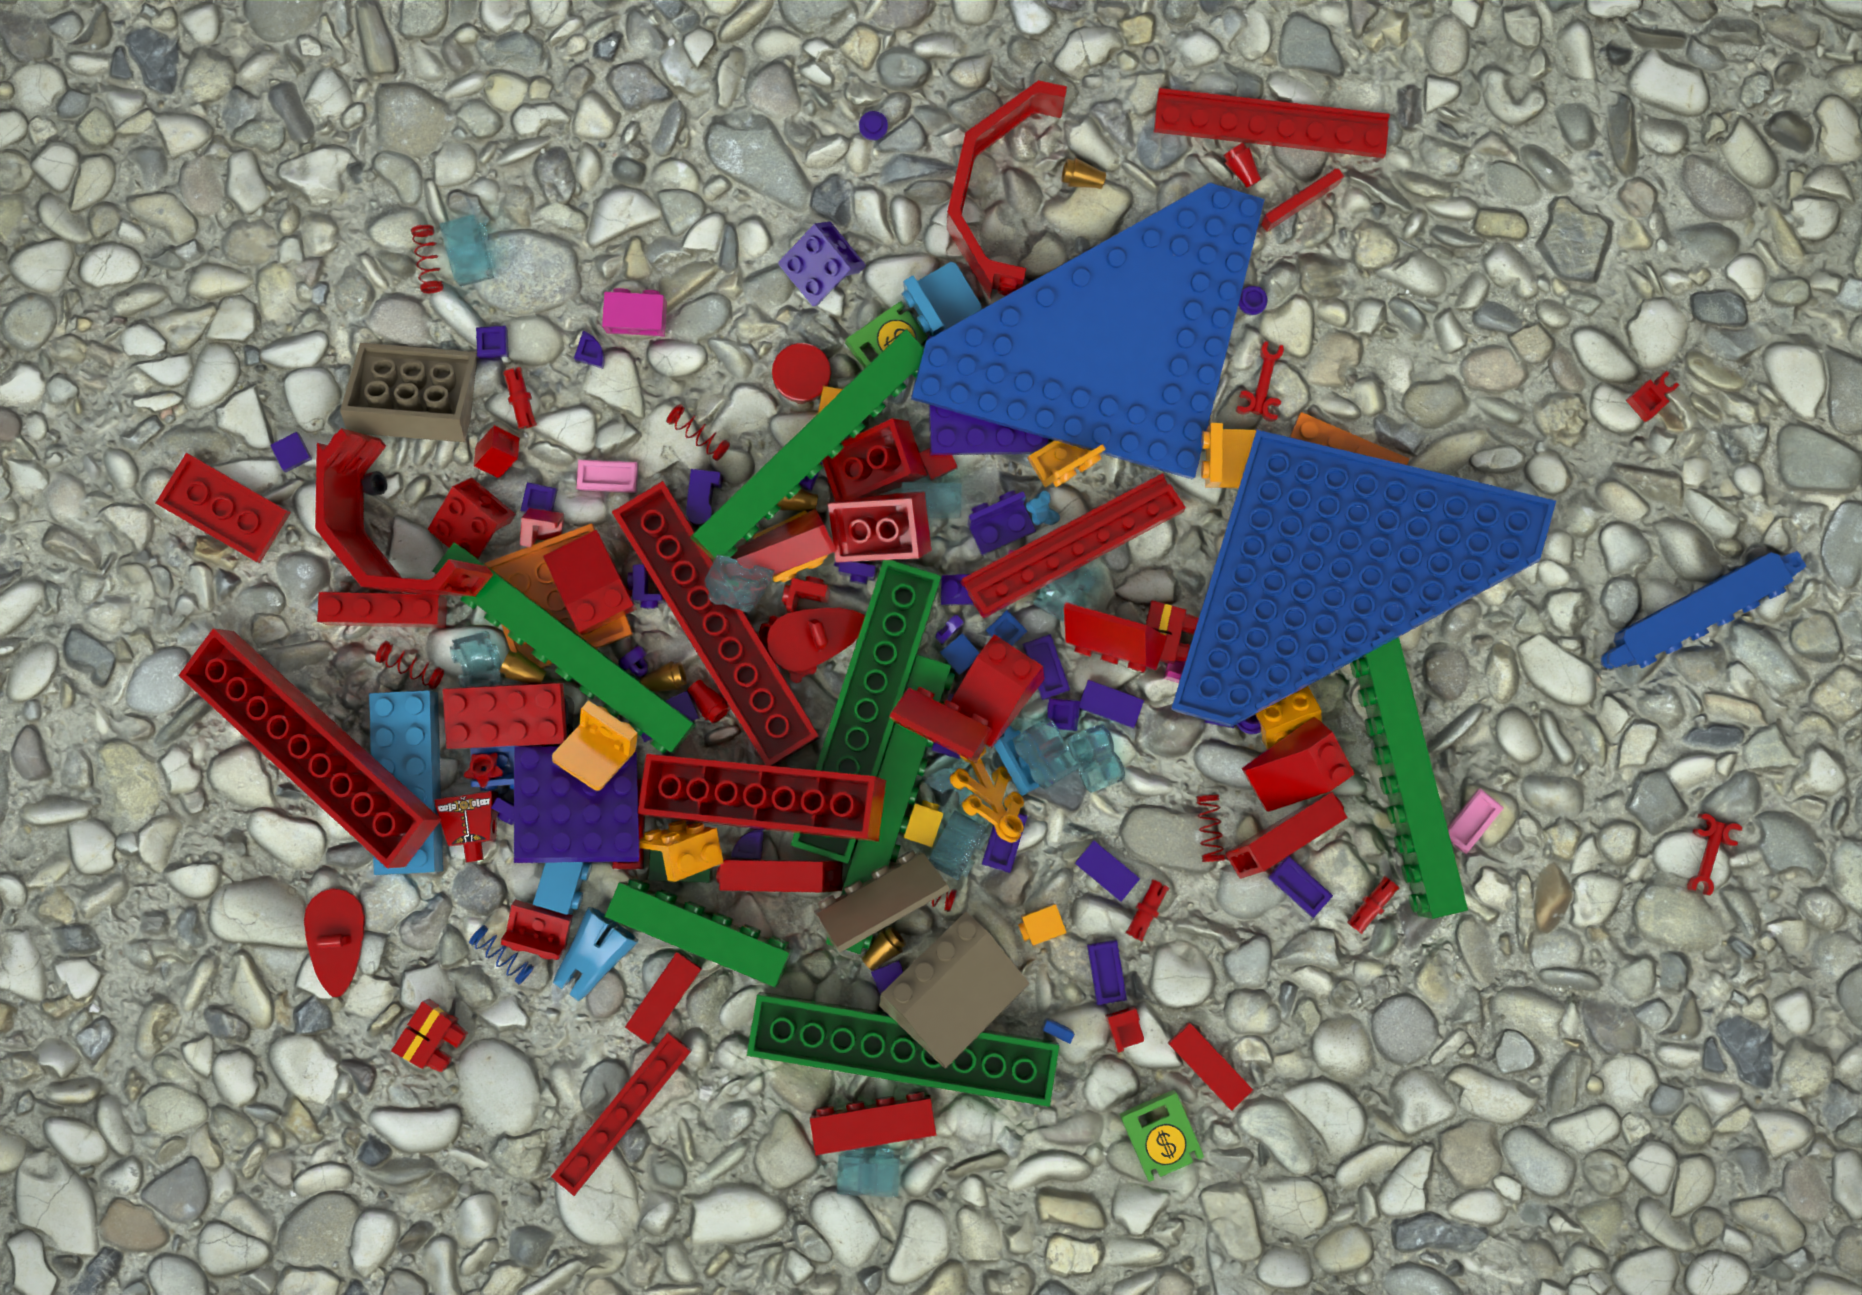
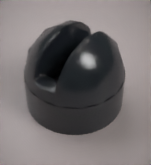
(380, 483)

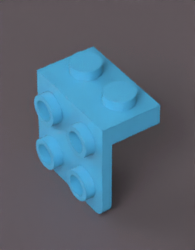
(940, 298)

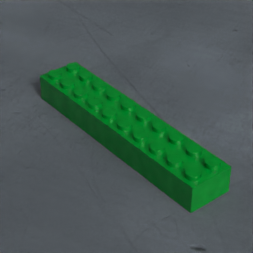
(874, 684)
(1409, 782)
(879, 1047)

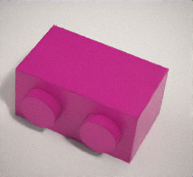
(634, 312)

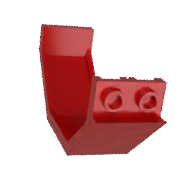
(1037, 99)
(341, 523)

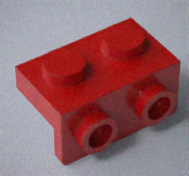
(809, 589)
(537, 930)

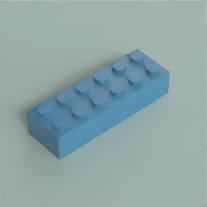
(408, 746)

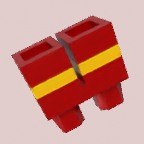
(1172, 621)
(426, 1034)

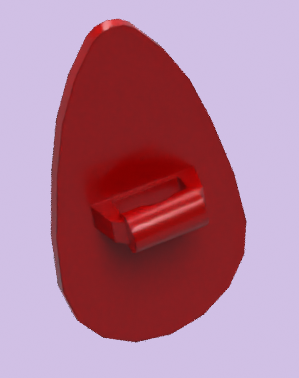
(812, 636)
(334, 938)

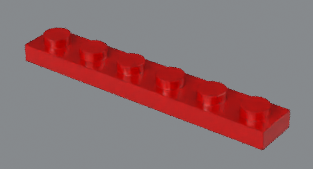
(621, 1113)

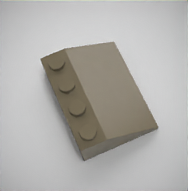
(410, 392)
(880, 900)
(954, 990)

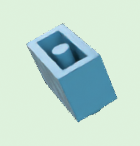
(561, 886)

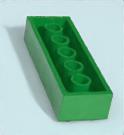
(698, 932)

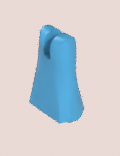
(593, 952)

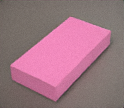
(607, 476)
(1473, 820)

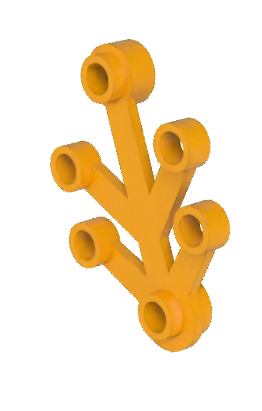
(1006, 823)

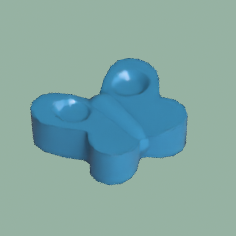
(1041, 511)

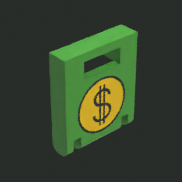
(883, 332)
(1163, 1142)

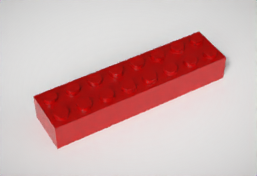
(762, 797)

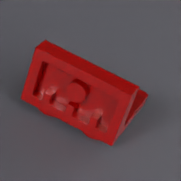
(470, 517)

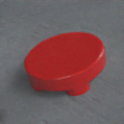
(801, 372)

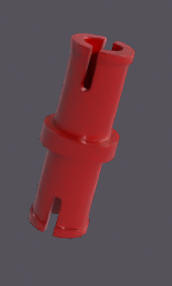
(519, 398)
(1373, 905)
(1147, 910)

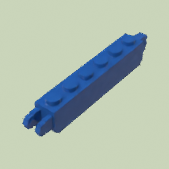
(1702, 608)

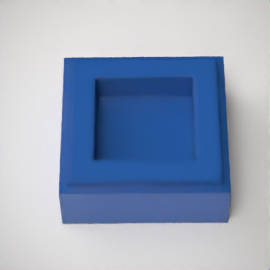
(1007, 628)
(960, 654)
(1058, 1030)

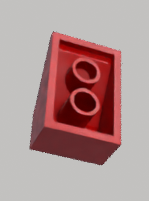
(875, 462)
(880, 527)
(589, 583)
(998, 686)
(1298, 767)

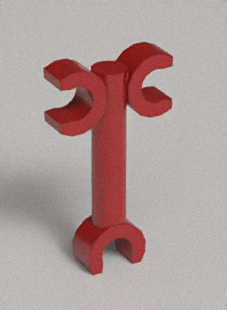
(1258, 403)
(1717, 833)

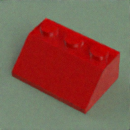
(1113, 638)
(942, 723)

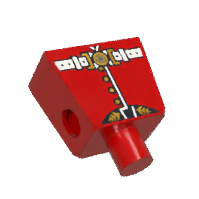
(469, 822)

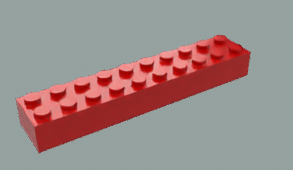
(717, 632)
(310, 748)

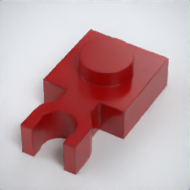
(1651, 397)

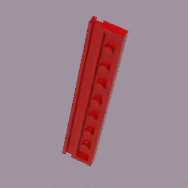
(1271, 123)
(1072, 545)

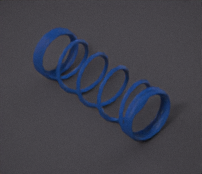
(524, 973)

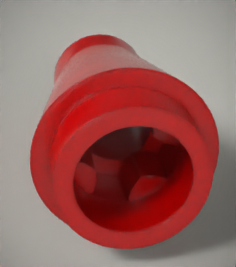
(1242, 164)
(710, 704)

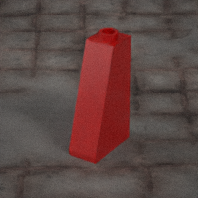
(787, 545)
(1286, 836)
(780, 876)

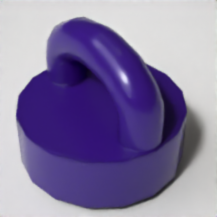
(633, 657)

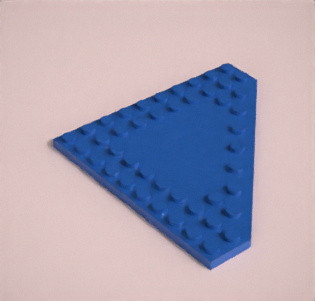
(1112, 342)
(1337, 561)

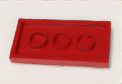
(223, 508)
(504, 715)

